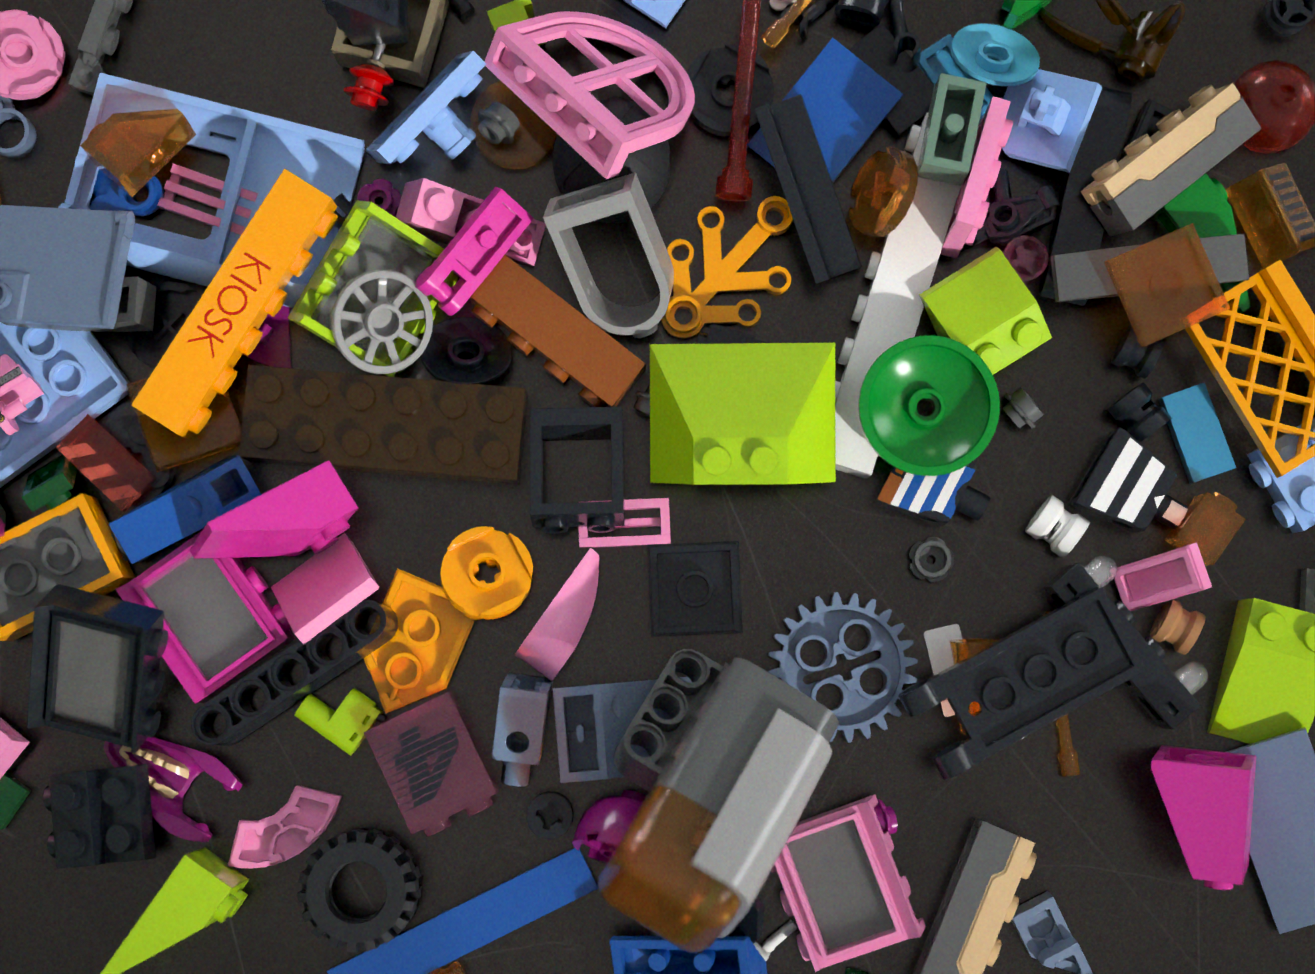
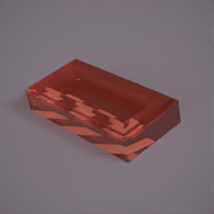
(106, 462)

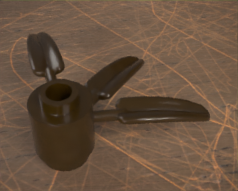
(1142, 43)

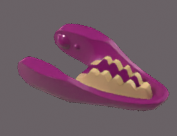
(170, 775)

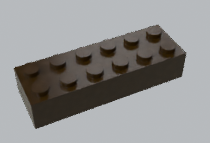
(384, 424)

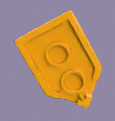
(425, 644)

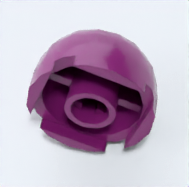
(606, 823)

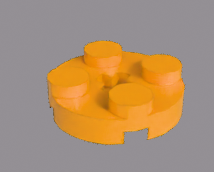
(476, 597)

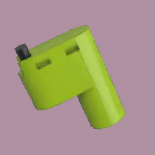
(346, 724)

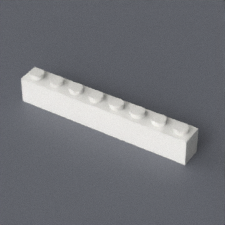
(892, 304)

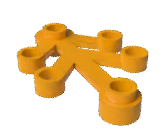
(722, 274)

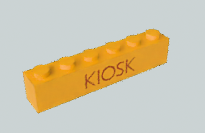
(236, 305)

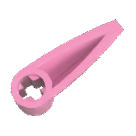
(563, 621)

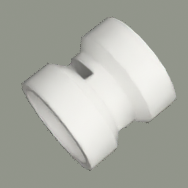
(1066, 531)

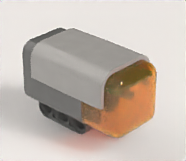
(720, 798)

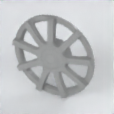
(380, 321)

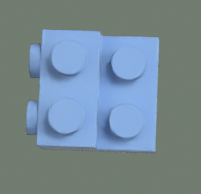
(1291, 492)

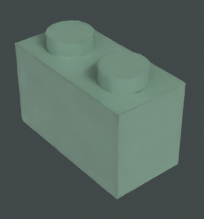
(951, 129)

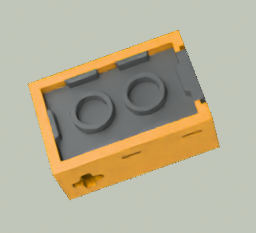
(57, 547)

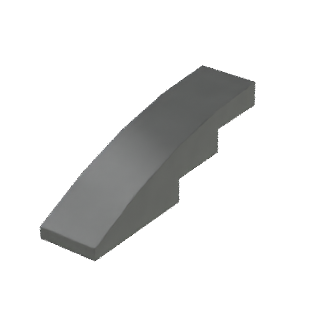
(1086, 276)

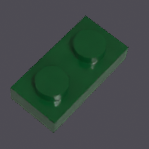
(50, 484)

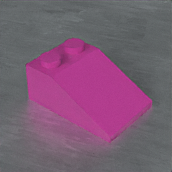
(283, 521)

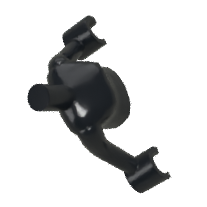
(867, 14)

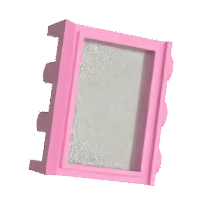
(844, 886)

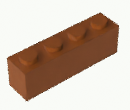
(557, 333)

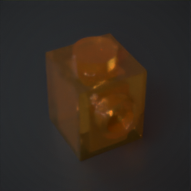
(1210, 523)

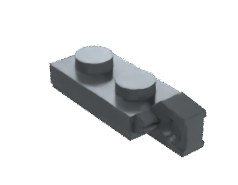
(98, 39)

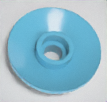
(995, 54)

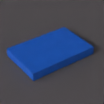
(843, 103)

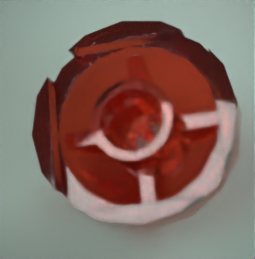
(1281, 102)

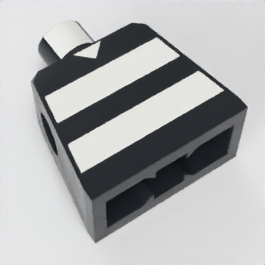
(1128, 486)

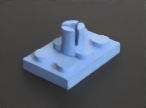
(432, 115)

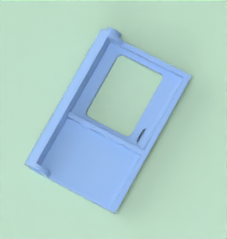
(257, 153)

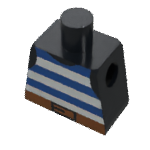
(932, 496)

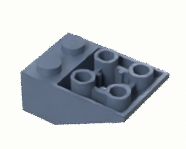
(592, 724)

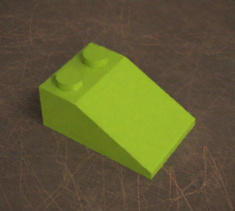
(1266, 673)
(191, 899)

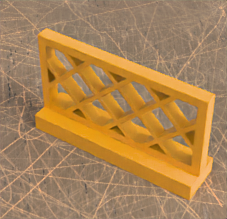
(1296, 324)

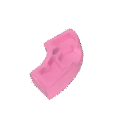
(286, 832)

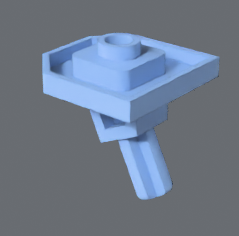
(1049, 118)

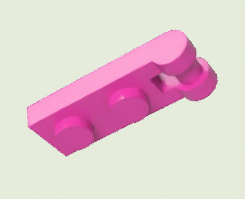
(474, 251)

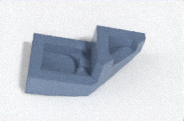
(1048, 936)

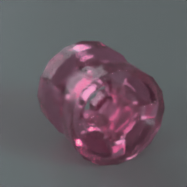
(1030, 255)

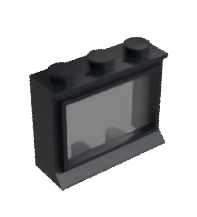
(96, 666)

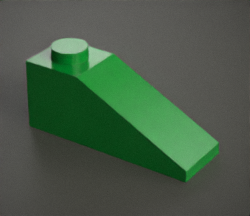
(1207, 208)

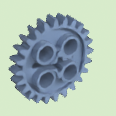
(827, 627)

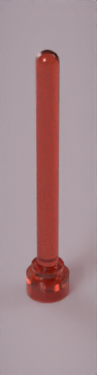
(735, 181)

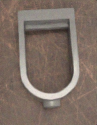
(593, 204)

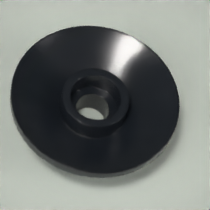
(466, 351)

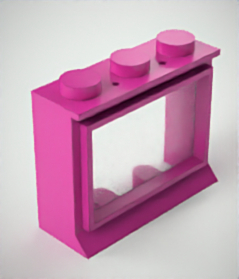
(213, 618)

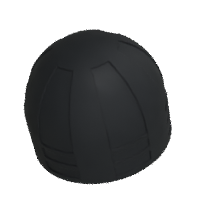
(650, 163)

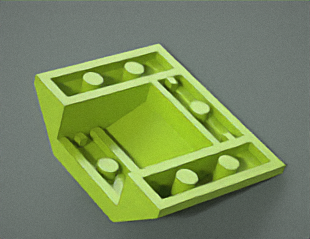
(742, 413)

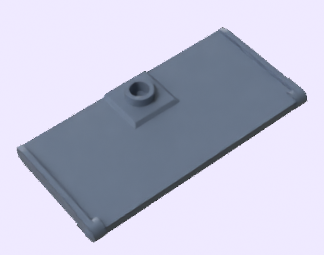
(62, 265)

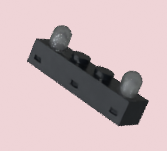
(1159, 690)

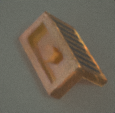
(1273, 214)

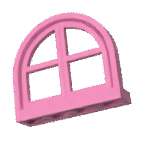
(566, 100)

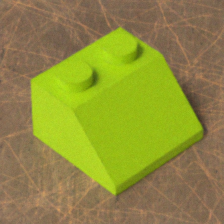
(987, 311)

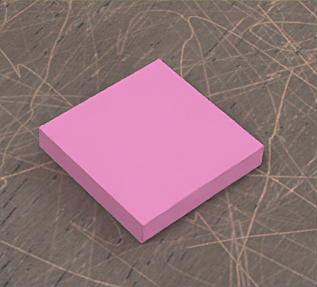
(324, 588)

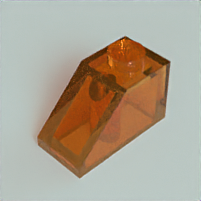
(137, 145)

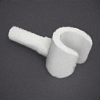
(775, 939)

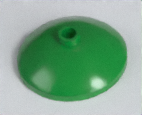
(961, 397)

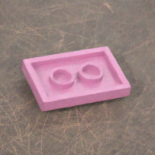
(984, 169)

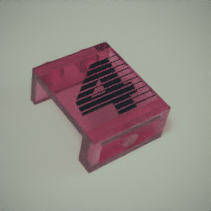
(431, 765)

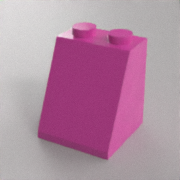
(1209, 809)

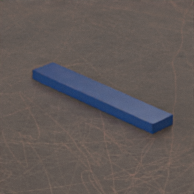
(479, 919)

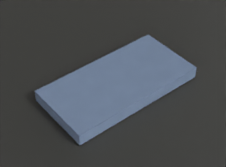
(1285, 826)

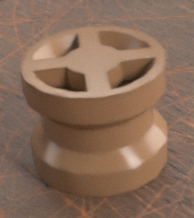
(1177, 626)

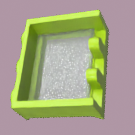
(365, 243)

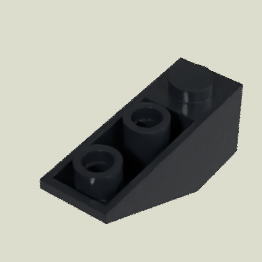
(371, 20)

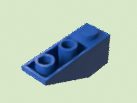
(184, 508)

